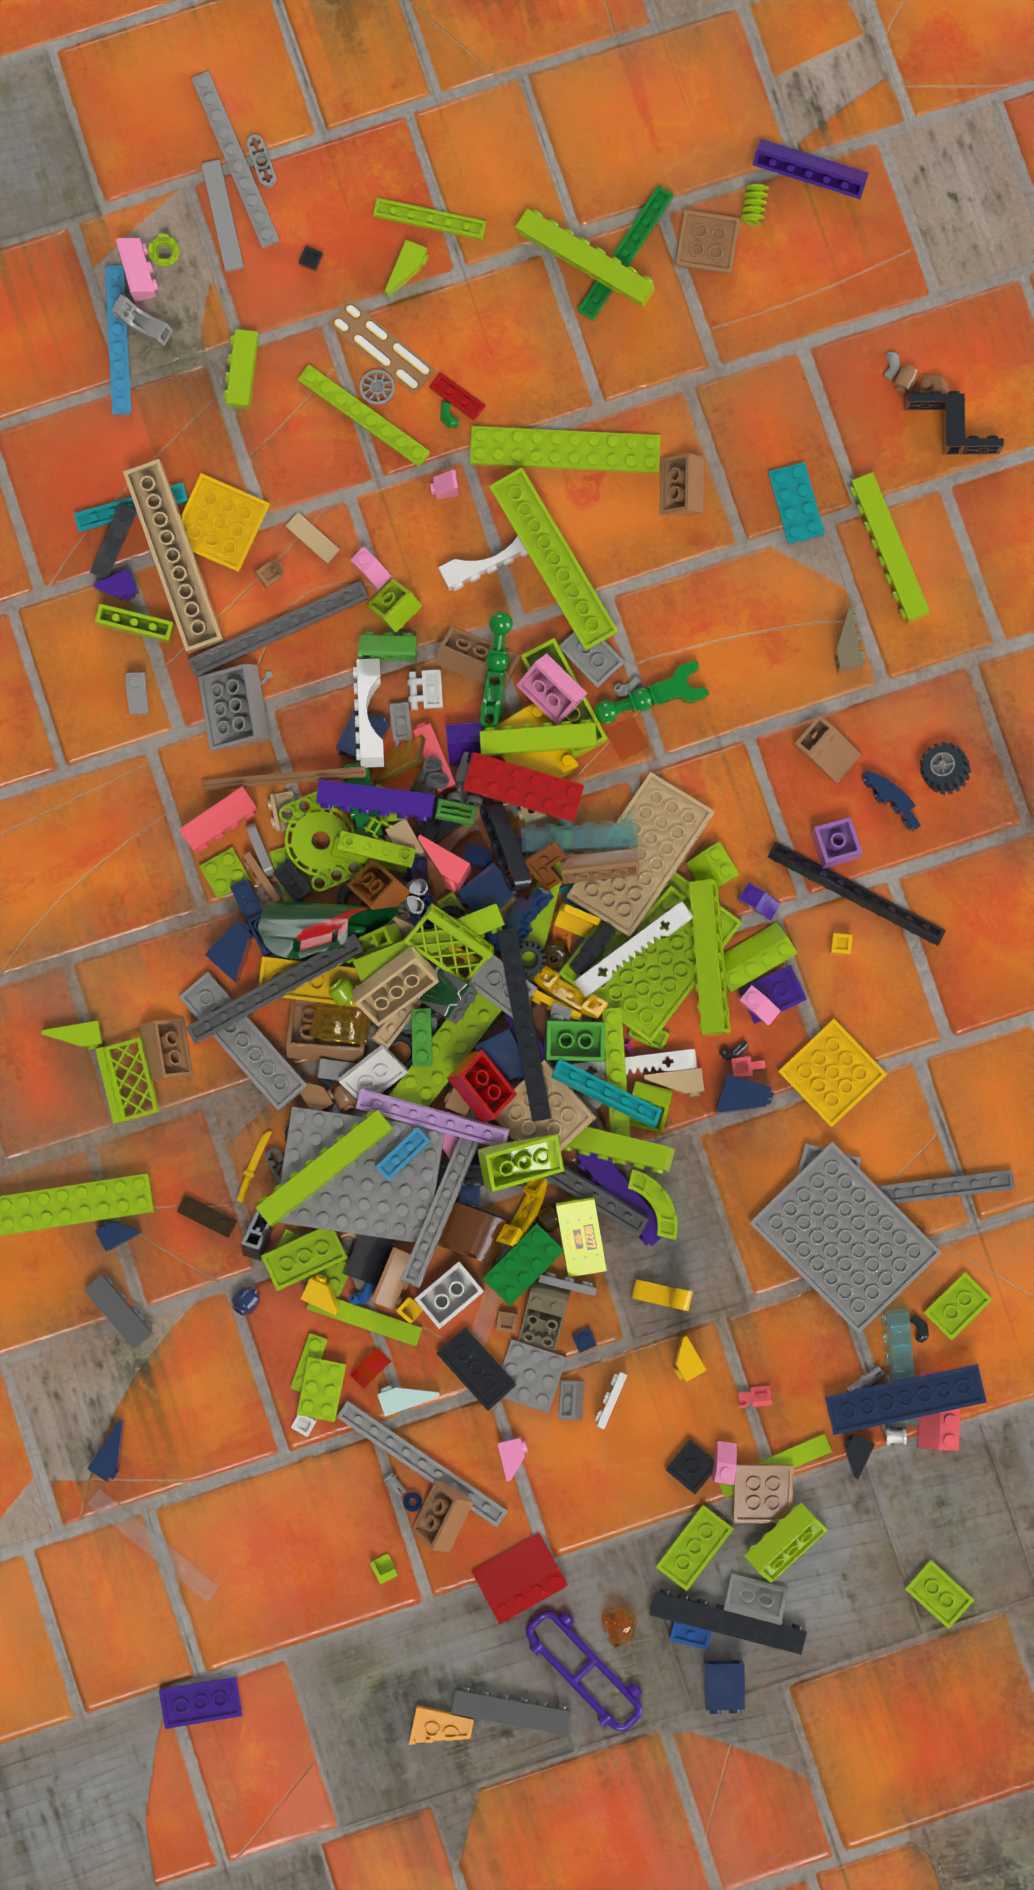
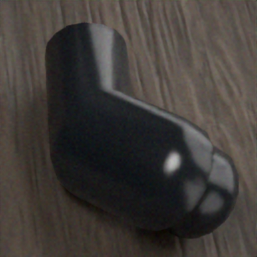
(735, 1052)

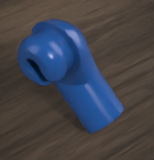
(363, 1296)

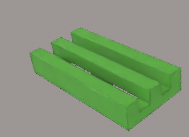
(441, 802)

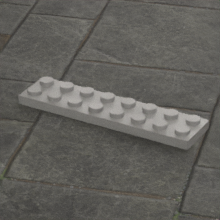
(246, 1045)

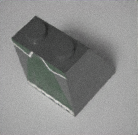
(448, 997)

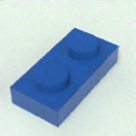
(690, 1635)

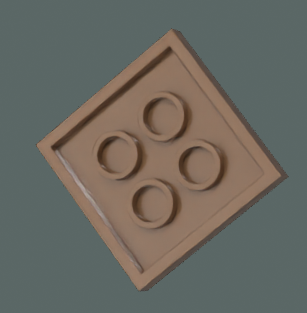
(707, 242)
(762, 1492)

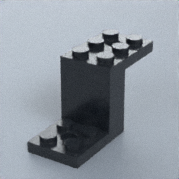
(953, 423)

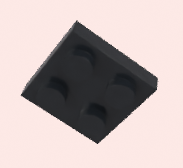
(437, 829)
(691, 1467)

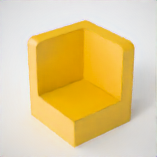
(841, 944)
(410, 1310)

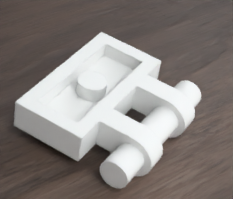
(432, 690)

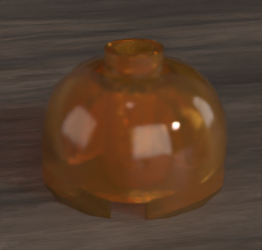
(619, 1625)

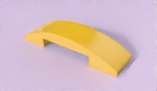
(569, 995)
(525, 1214)

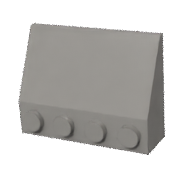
(233, 707)

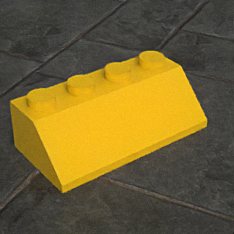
(687, 1361)

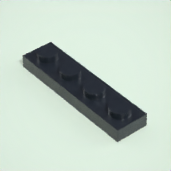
(113, 541)

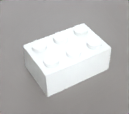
(449, 1295)

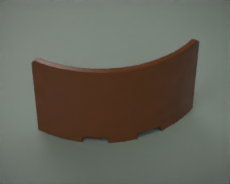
(472, 1233)

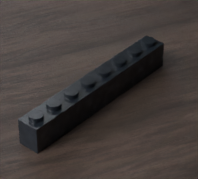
(718, 1620)

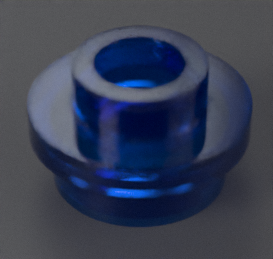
(418, 1501)

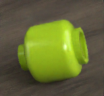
(341, 991)

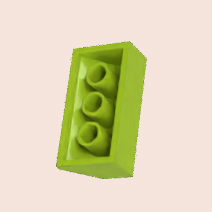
(757, 956)
(785, 1542)

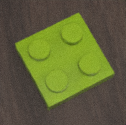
(224, 872)

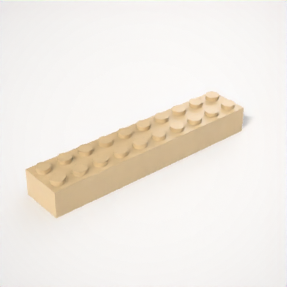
(173, 556)

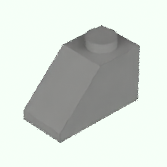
(137, 693)

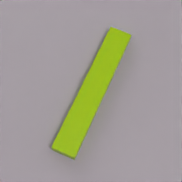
(429, 219)
(374, 1322)
(796, 1455)

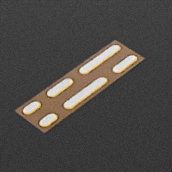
(381, 346)

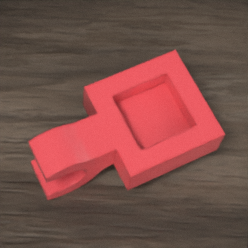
(743, 1066)
(758, 1397)

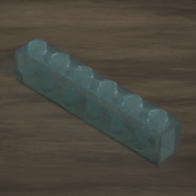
(580, 837)
(899, 1351)

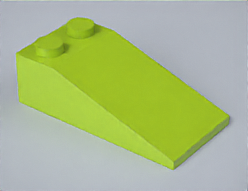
(520, 1161)

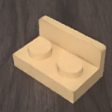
(275, 803)

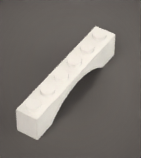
(459, 572)
(370, 743)

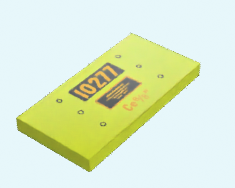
(581, 1237)

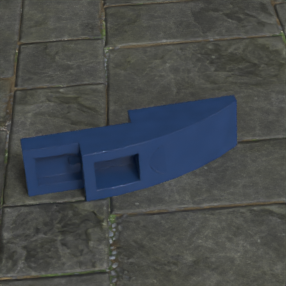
(888, 792)
(420, 870)
(250, 909)
(525, 912)

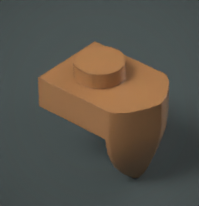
(934, 383)
(270, 573)

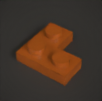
(542, 863)

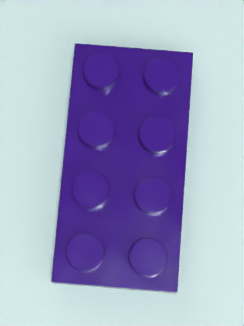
(200, 1702)

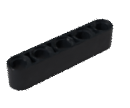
(505, 846)

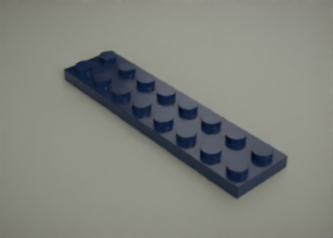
(906, 1399)

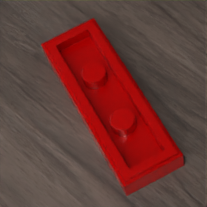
(457, 396)

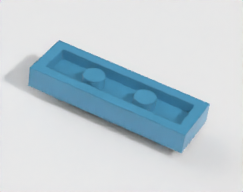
(403, 1154)

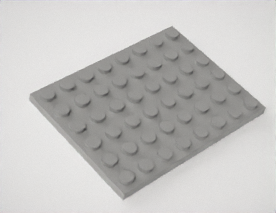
(360, 1196)
(845, 1237)

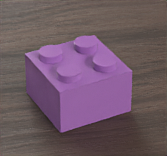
(836, 843)

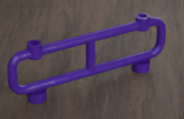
(631, 1692)

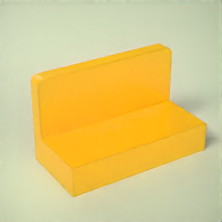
(575, 920)

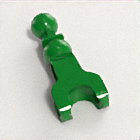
(497, 662)
(656, 694)

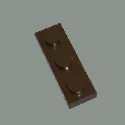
(207, 1216)

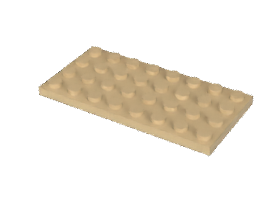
(666, 832)

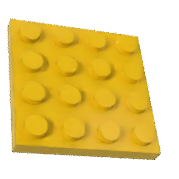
(222, 522)
(832, 1073)

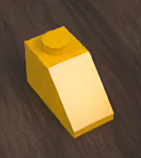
(321, 1294)

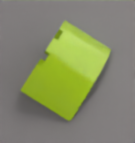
(659, 1200)

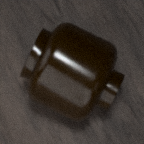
(556, 954)
(548, 1218)

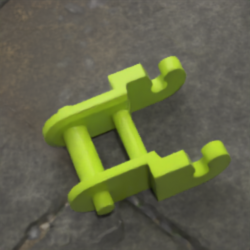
(373, 819)

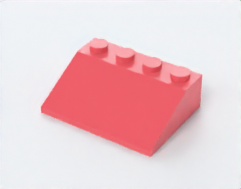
(450, 867)

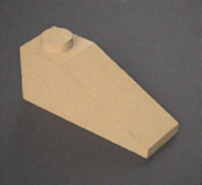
(682, 1081)

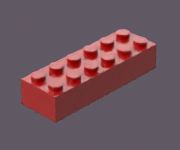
(522, 787)

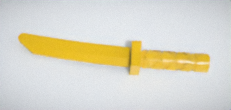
(249, 1174)

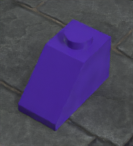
(118, 586)
(759, 901)

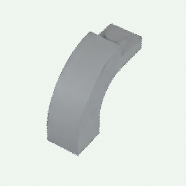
(140, 321)

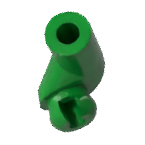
(446, 418)
(355, 929)

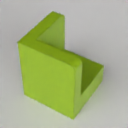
(384, 1568)

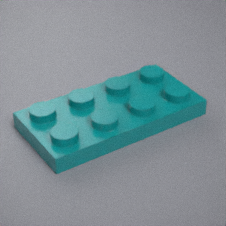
(796, 503)

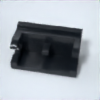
(292, 881)

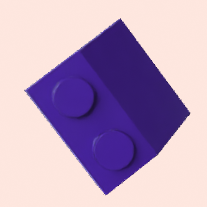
(463, 739)

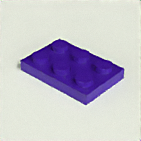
(780, 988)

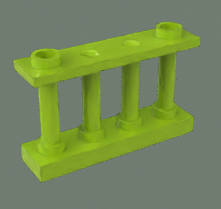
(363, 849)

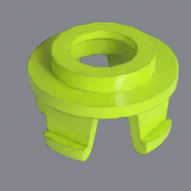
(156, 244)

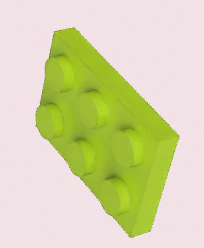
(958, 1306)
(321, 1389)
(939, 1594)

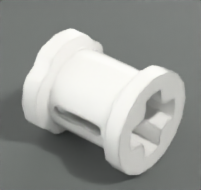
(896, 1436)

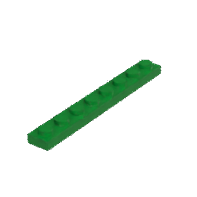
(628, 248)

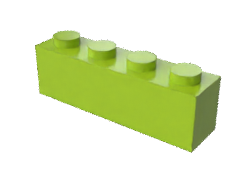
(242, 369)
(135, 623)

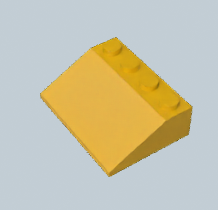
(551, 762)

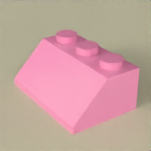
(137, 268)
(551, 689)

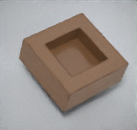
(507, 1322)

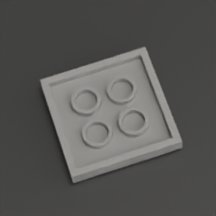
(535, 1374)

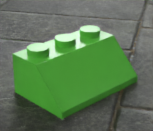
(388, 647)
(574, 1041)

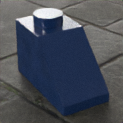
(115, 1234)

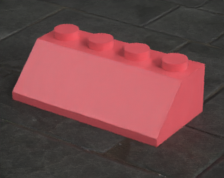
(219, 819)
(939, 1430)

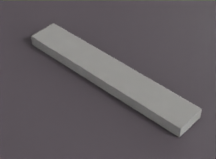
(222, 215)

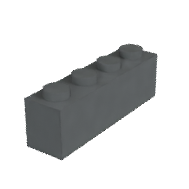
(118, 1311)

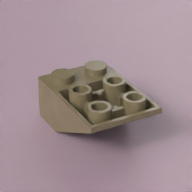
(848, 654)
(544, 1315)

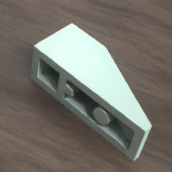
(402, 1398)

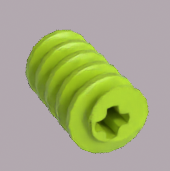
(753, 203)

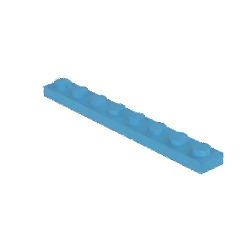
(118, 344)

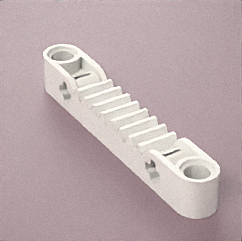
(675, 917)
(681, 1061)

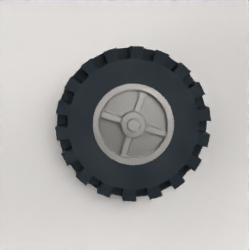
(945, 768)

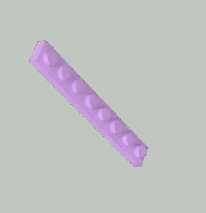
(432, 1118)

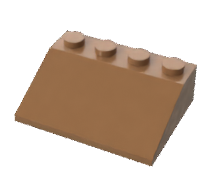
(303, 1046)

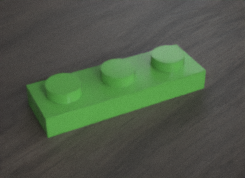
(421, 1037)

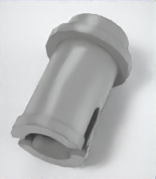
(394, 1485)

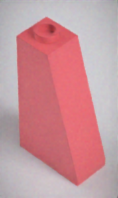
(433, 749)

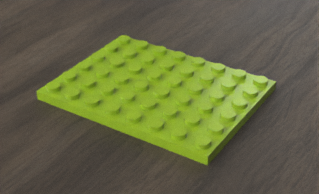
(658, 978)

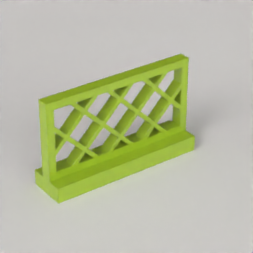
(456, 930)
(112, 1086)

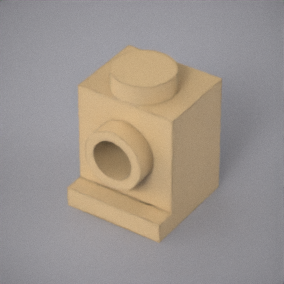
(527, 817)

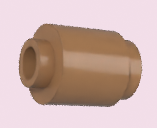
(906, 379)
(345, 1100)

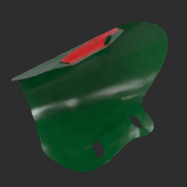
(306, 928)

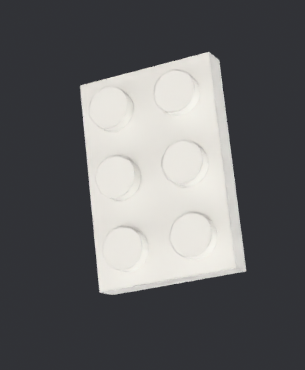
(374, 1072)
(610, 1399)

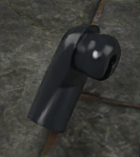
(922, 1328)

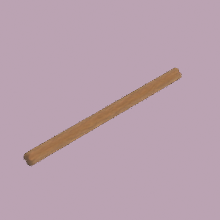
(284, 778)

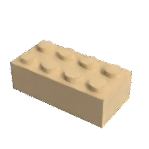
(395, 986)

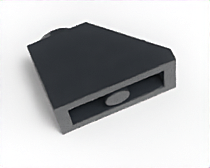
(857, 1453)

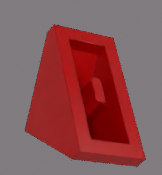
(370, 1368)

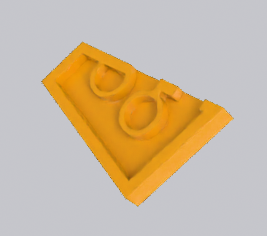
(439, 1725)

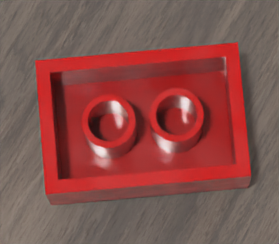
(482, 1086)

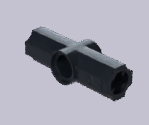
(592, 948)

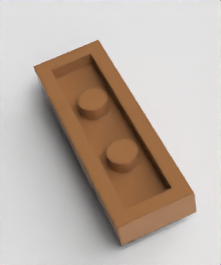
(260, 878)

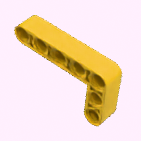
(662, 1295)

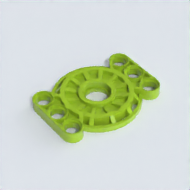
(305, 827)

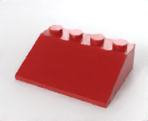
(519, 1578)

